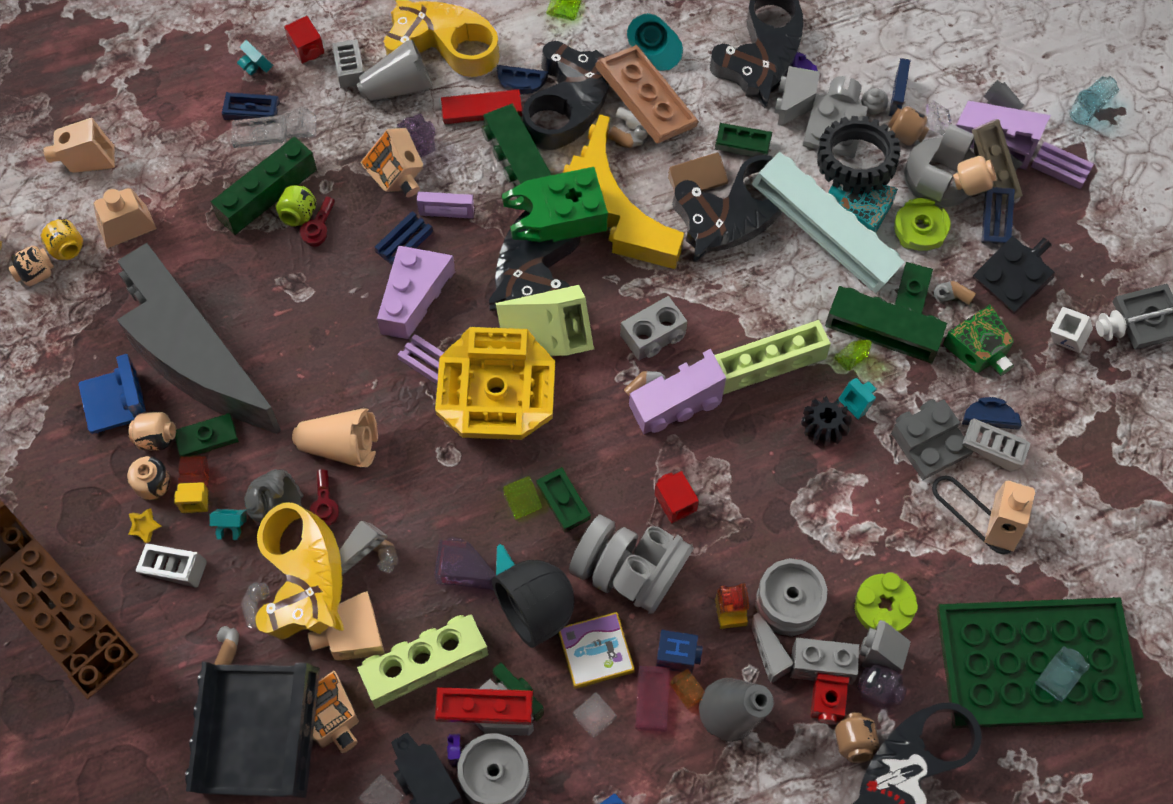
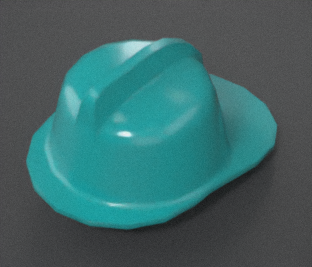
(655, 40)

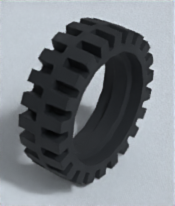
(858, 130)

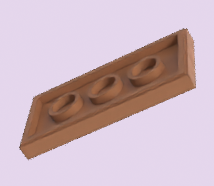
(646, 94)

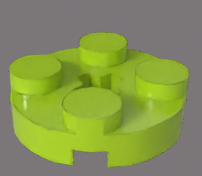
(917, 238)
(889, 587)

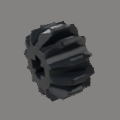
(819, 412)

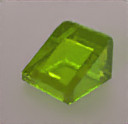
(564, 8)
(853, 354)
(522, 497)

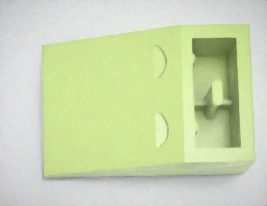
(554, 318)

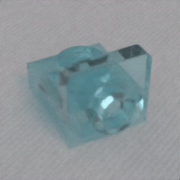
(1062, 673)

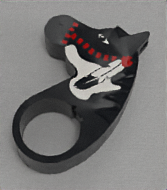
(903, 762)

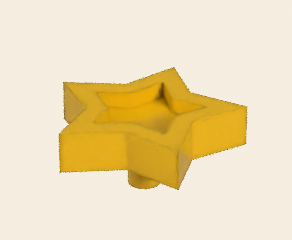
(143, 525)

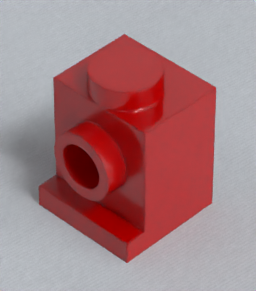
(829, 685)

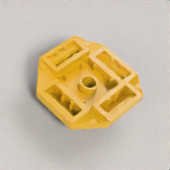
(489, 360)

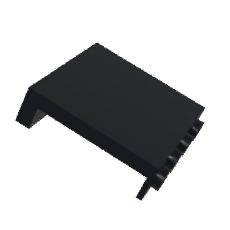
(253, 730)

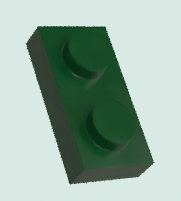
(563, 500)

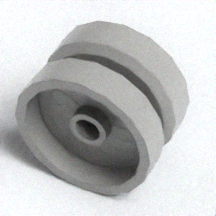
(602, 552)
(806, 601)
(492, 753)

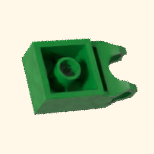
(559, 206)

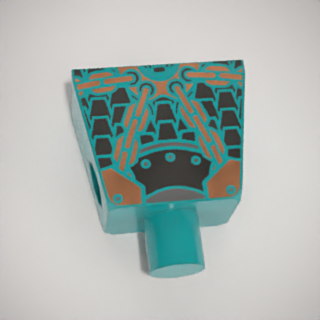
(867, 207)

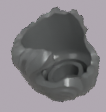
(269, 491)

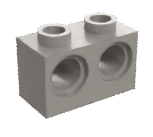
(649, 323)
(824, 657)

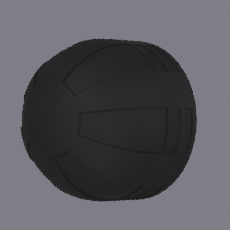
(535, 599)

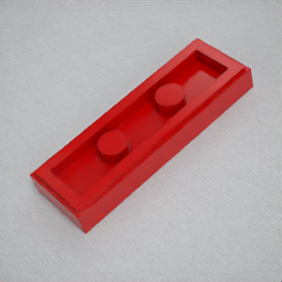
(473, 106)
(484, 706)

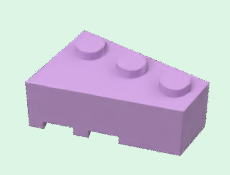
(680, 396)

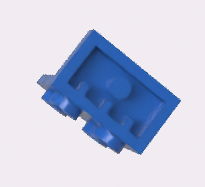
(113, 397)

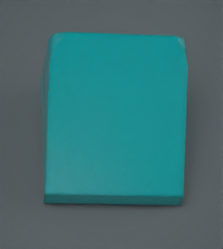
(503, 560)

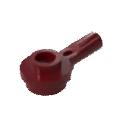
(314, 231)
(324, 507)

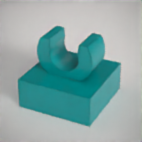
(253, 59)
(858, 397)
(228, 519)

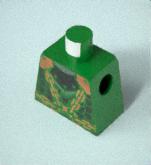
(981, 342)

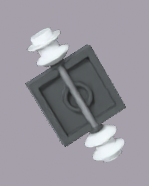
(1143, 315)

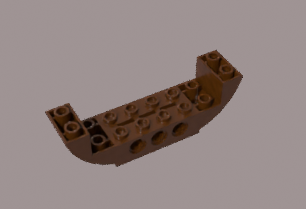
(58, 610)

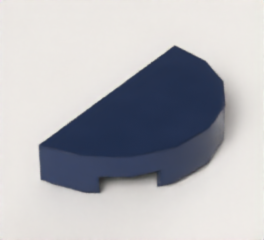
(521, 78)
(993, 412)

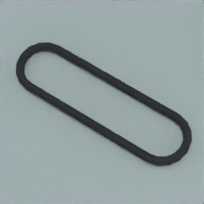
(959, 516)

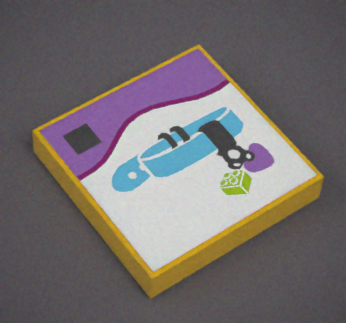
(596, 650)

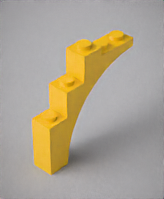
(631, 230)

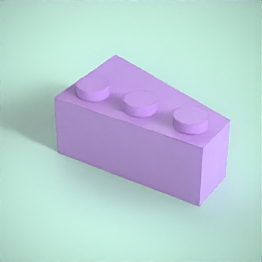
(1020, 127)
(411, 288)

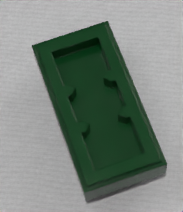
(743, 140)
(913, 286)
(206, 436)
(504, 676)

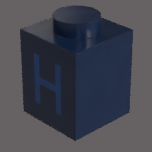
(678, 651)

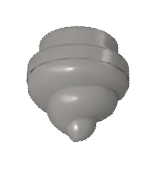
(875, 100)

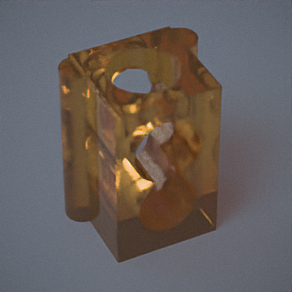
(687, 688)

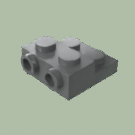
(931, 438)

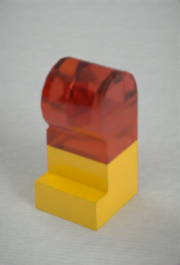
(192, 484)
(732, 606)

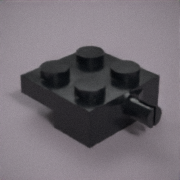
(1015, 273)

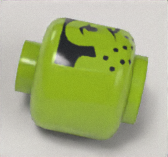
(296, 205)

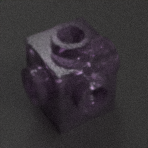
(421, 133)

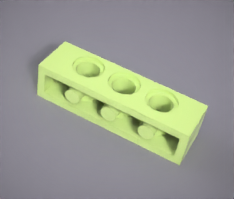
(773, 356)
(414, 675)

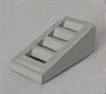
(349, 77)
(1014, 448)
(359, 544)
(189, 570)
(774, 656)

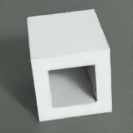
(1071, 329)

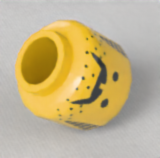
(61, 239)

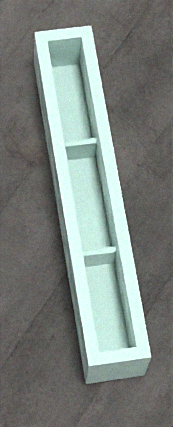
(828, 222)

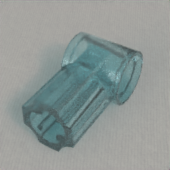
(1093, 99)

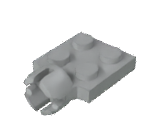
(833, 107)

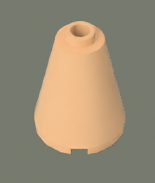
(339, 437)

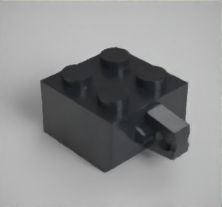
(422, 773)

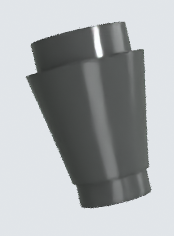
(1002, 95)

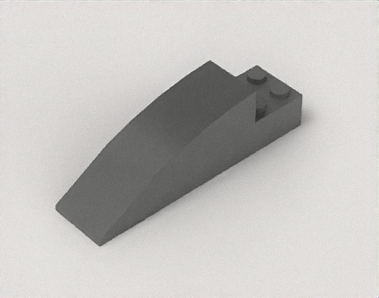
(183, 345)

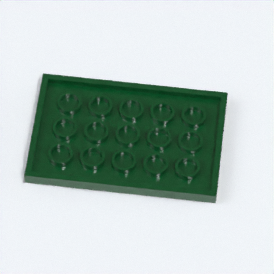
(1003, 647)

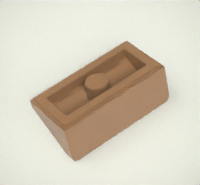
(705, 171)

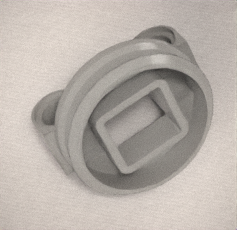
(931, 182)
(652, 568)

